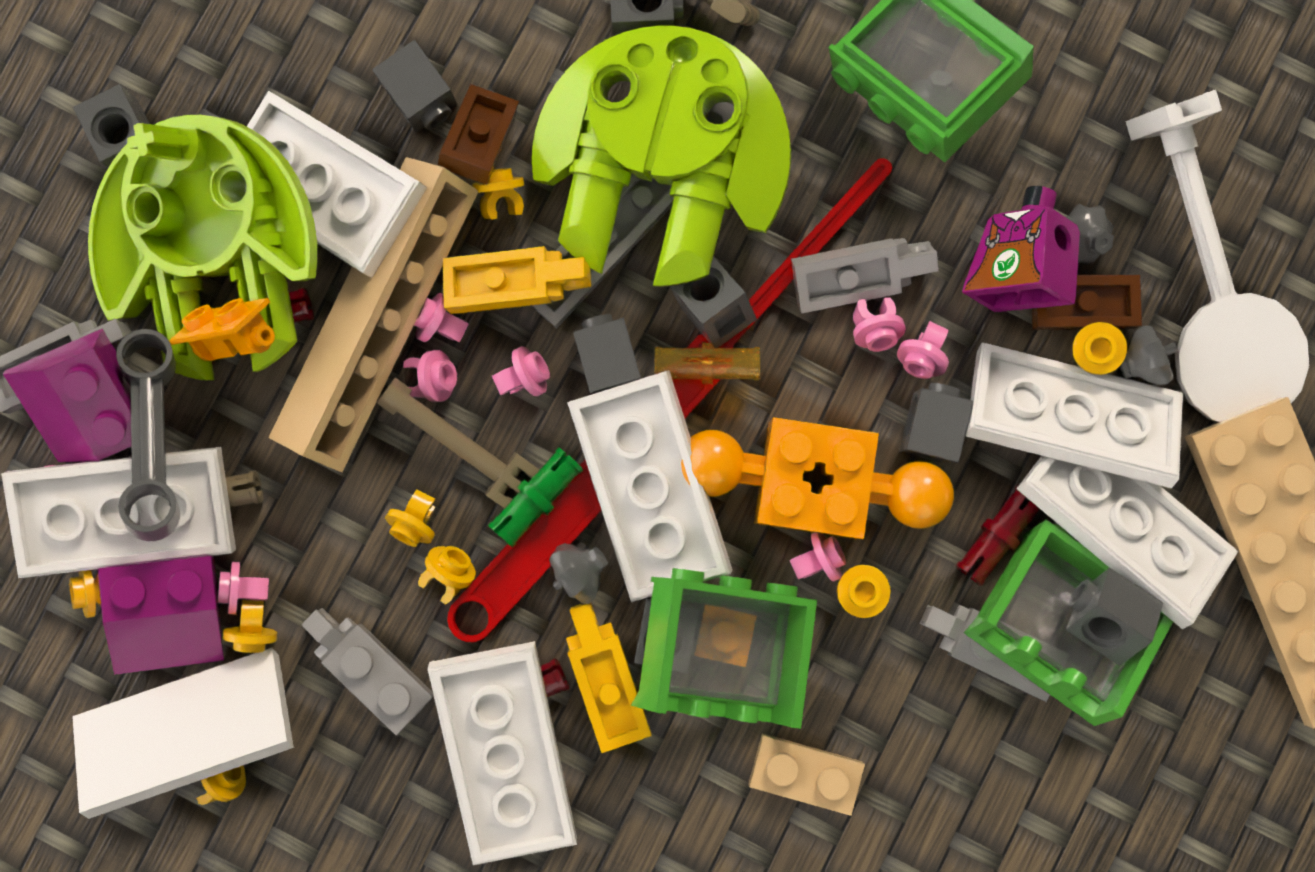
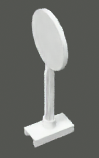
(1238, 345)

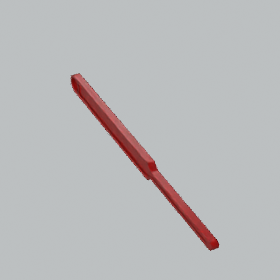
(520, 567)

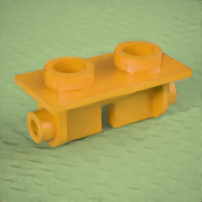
(226, 330)

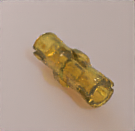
(709, 363)

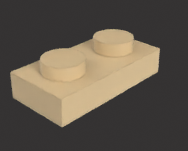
(806, 774)

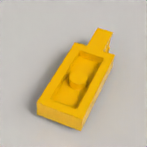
(510, 279)
(605, 681)

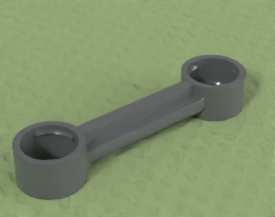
(147, 433)

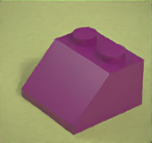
(77, 398)
(161, 614)

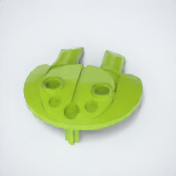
(665, 137)
(181, 213)

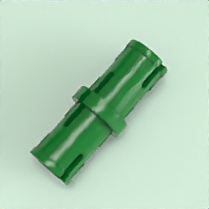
(535, 497)

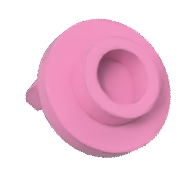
(435, 319)
(877, 331)
(923, 356)
(527, 372)
(435, 376)
(825, 556)
(235, 587)

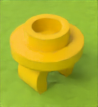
(500, 185)
(1099, 348)
(411, 525)
(450, 567)
(863, 591)
(85, 592)
(250, 635)
(223, 786)

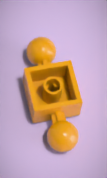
(915, 493)

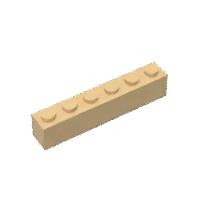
(372, 325)

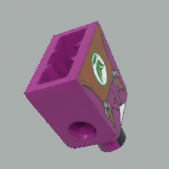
(1026, 257)

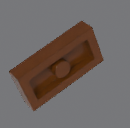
(478, 134)
(1098, 299)

